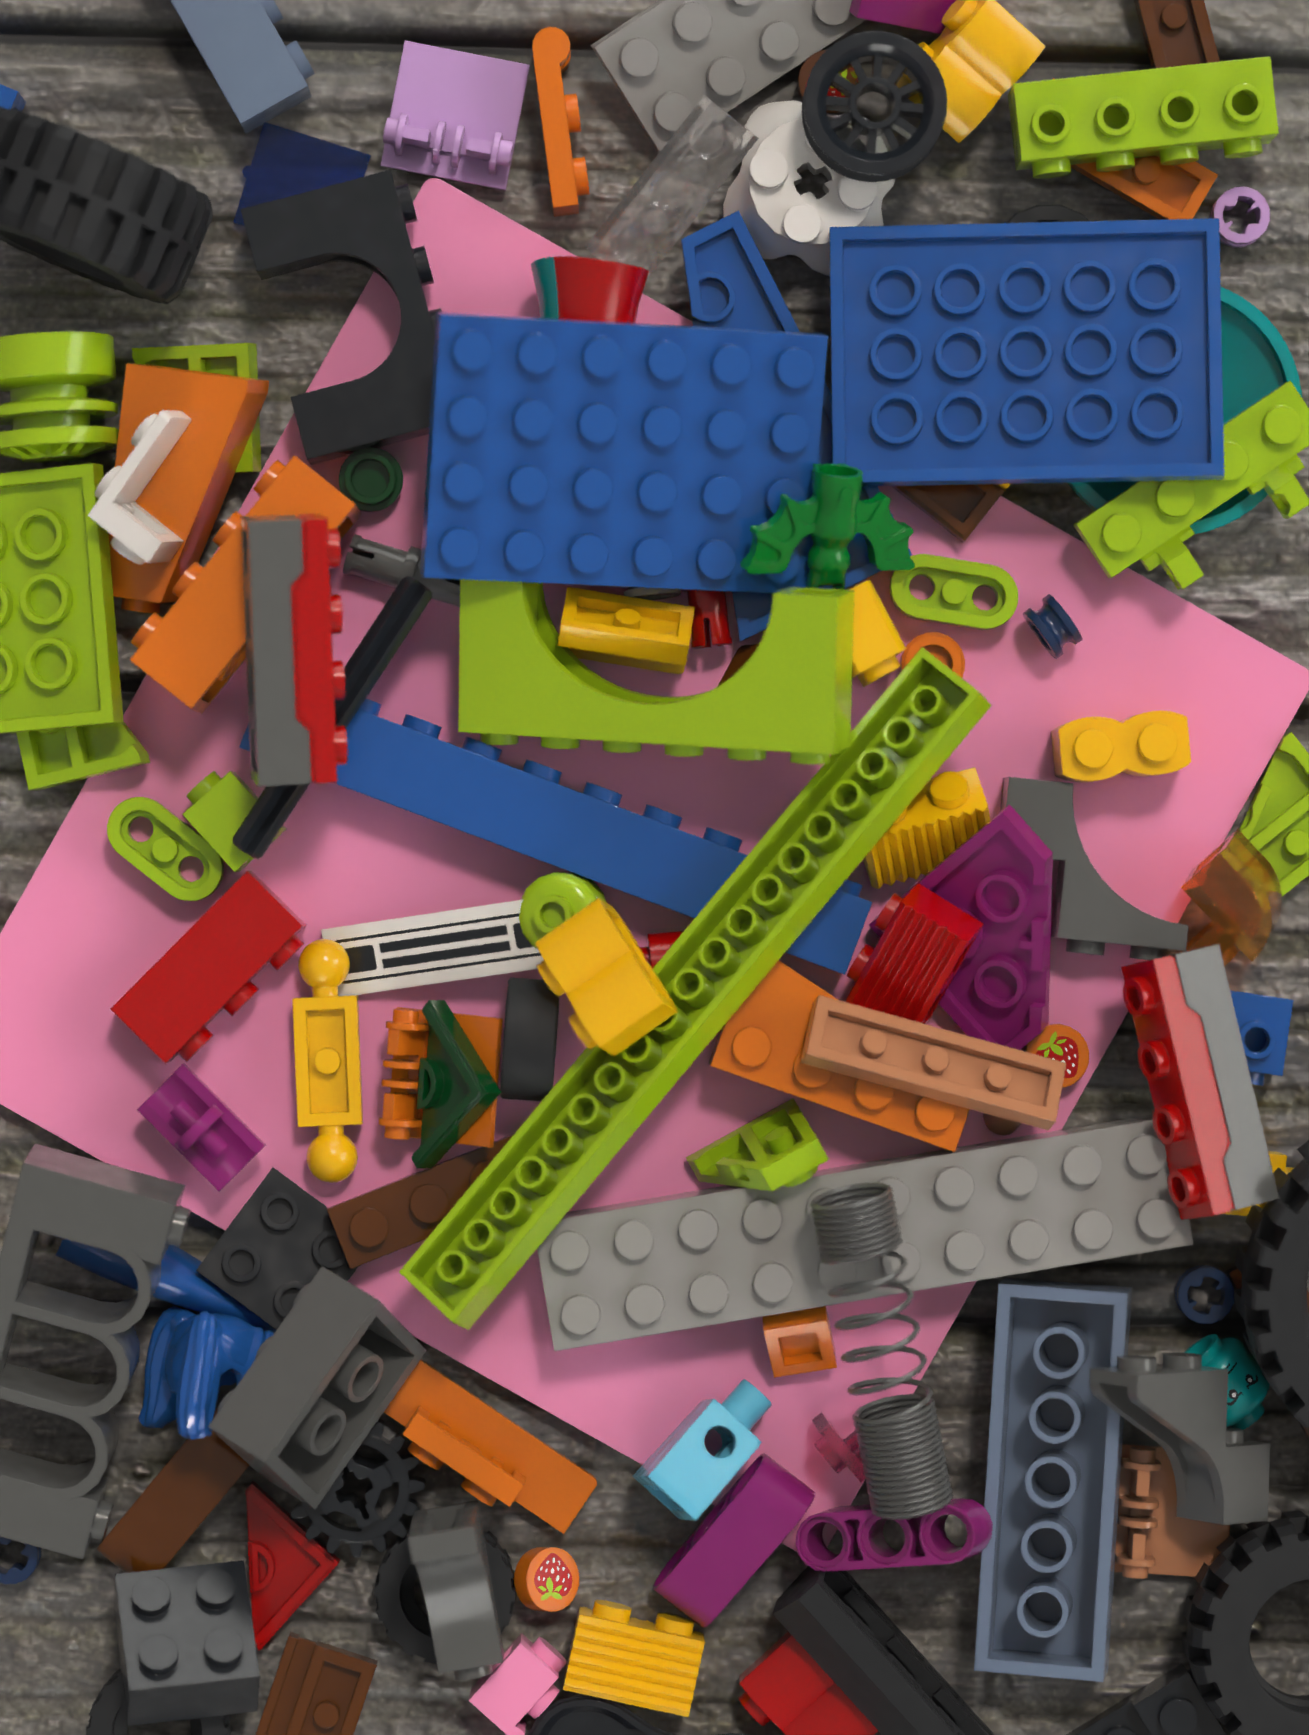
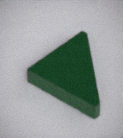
(451, 1085)

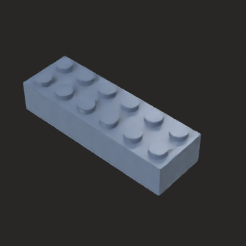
(1051, 1481)

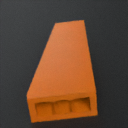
(194, 475)

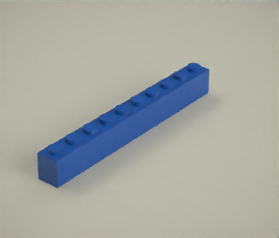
(566, 827)

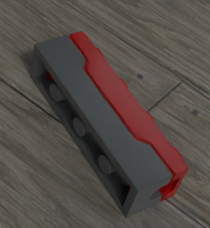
(291, 649)
(1199, 1083)

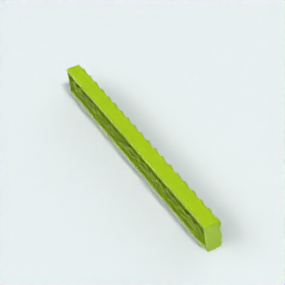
(708, 979)

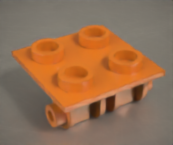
(408, 1044)

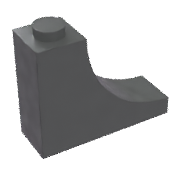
(457, 1588)

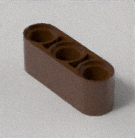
(173, 1505)

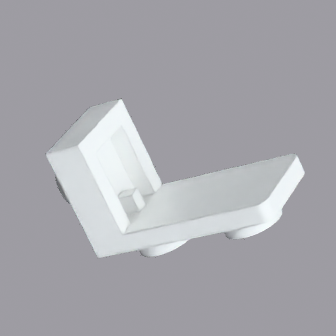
(136, 531)

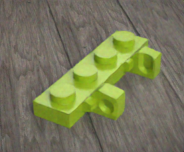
(1155, 516)

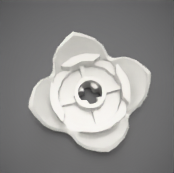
(767, 197)

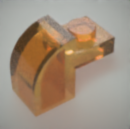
(1238, 895)

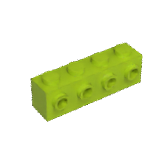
(1143, 115)

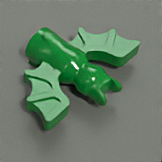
(832, 520)

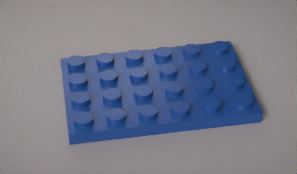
(1027, 352)
(616, 450)

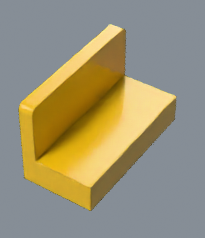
(626, 630)

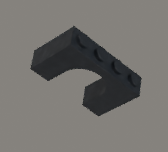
(365, 226)

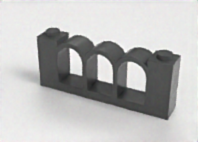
(113, 1211)

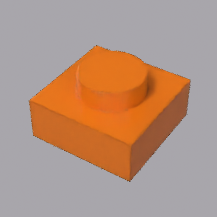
(799, 1341)

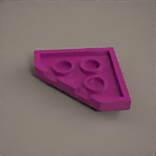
(1006, 884)

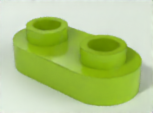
(953, 592)
(165, 850)

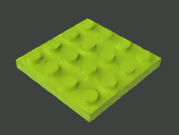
(56, 603)

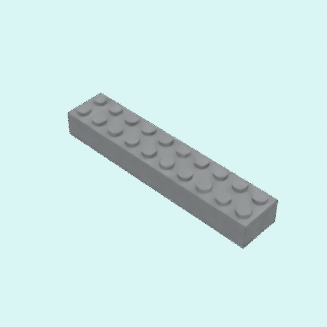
(959, 1214)

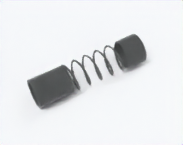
(900, 1432)

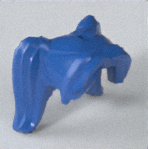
(189, 1362)

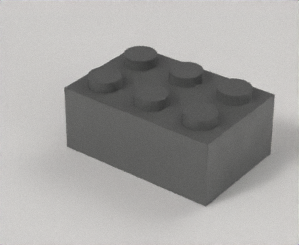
(317, 1387)

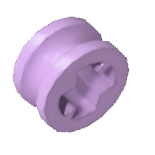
(1251, 231)

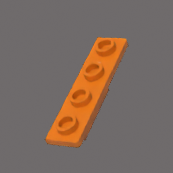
(487, 1449)

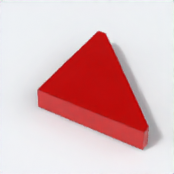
(281, 1563)

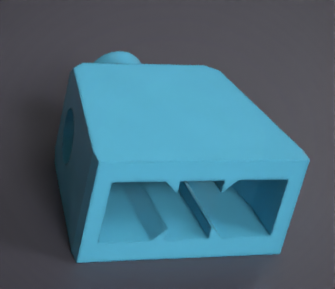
(684, 1471)

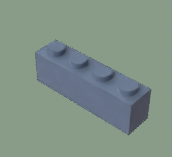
(247, 56)

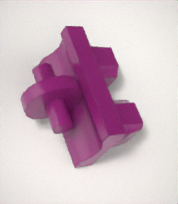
(201, 1127)

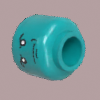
(1245, 1379)

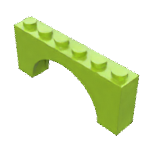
(784, 699)

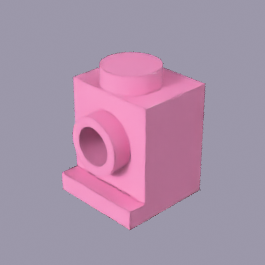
(519, 1684)

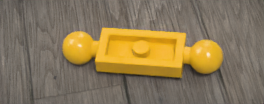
(328, 1061)

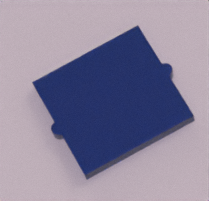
(295, 164)

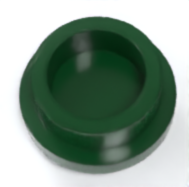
(371, 479)

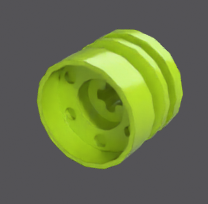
(49, 395)

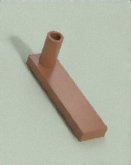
(935, 1064)

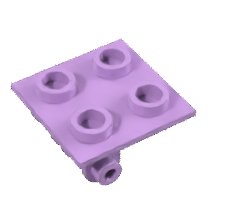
(454, 115)

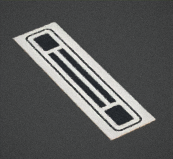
(434, 948)

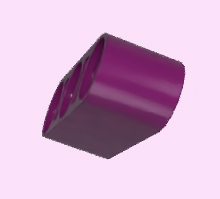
(734, 1540)
(866, 1546)

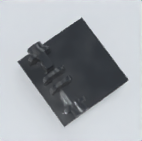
(275, 1249)

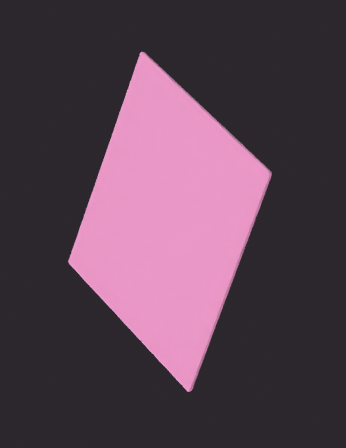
(349, 859)

